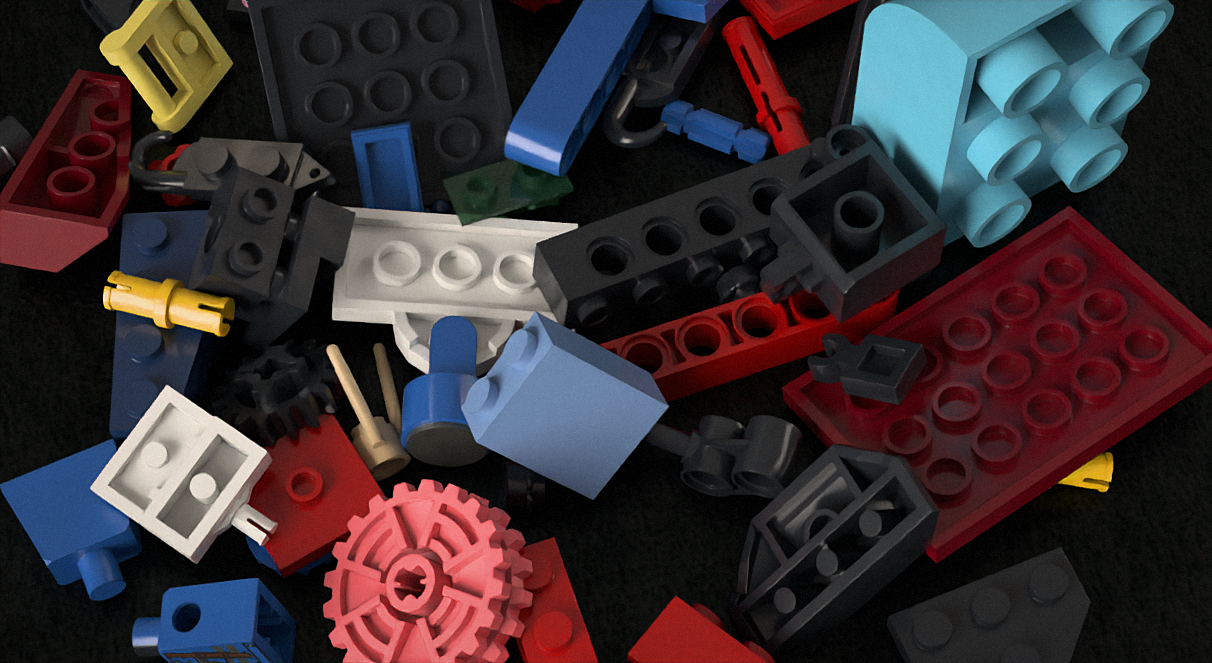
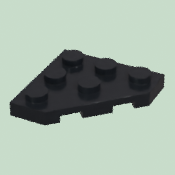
(1007, 617)

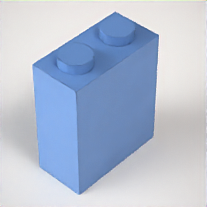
(563, 406)

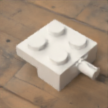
(186, 476)

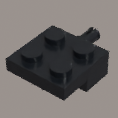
(308, 256)

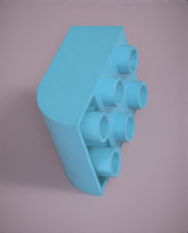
(1002, 98)

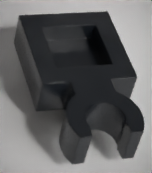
(874, 370)

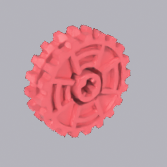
(428, 580)

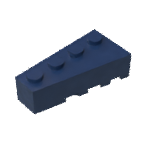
(148, 355)

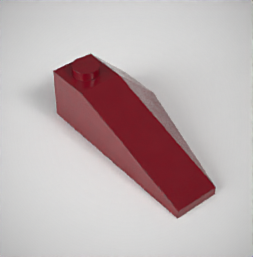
(71, 176)

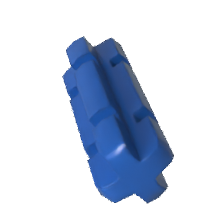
(716, 131)

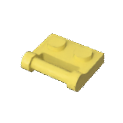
(182, 48)

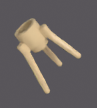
(373, 438)

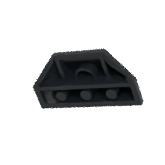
(829, 545)

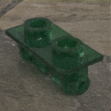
(501, 189)

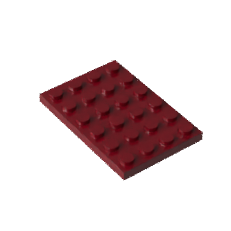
(1024, 377)

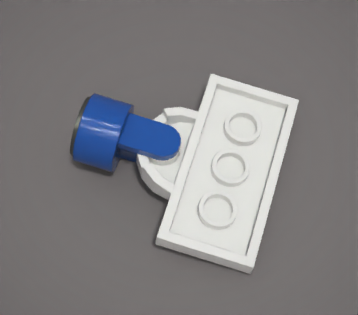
(451, 308)

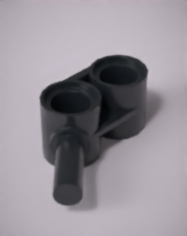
(731, 459)

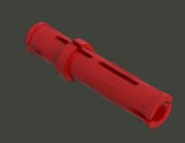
(777, 111)

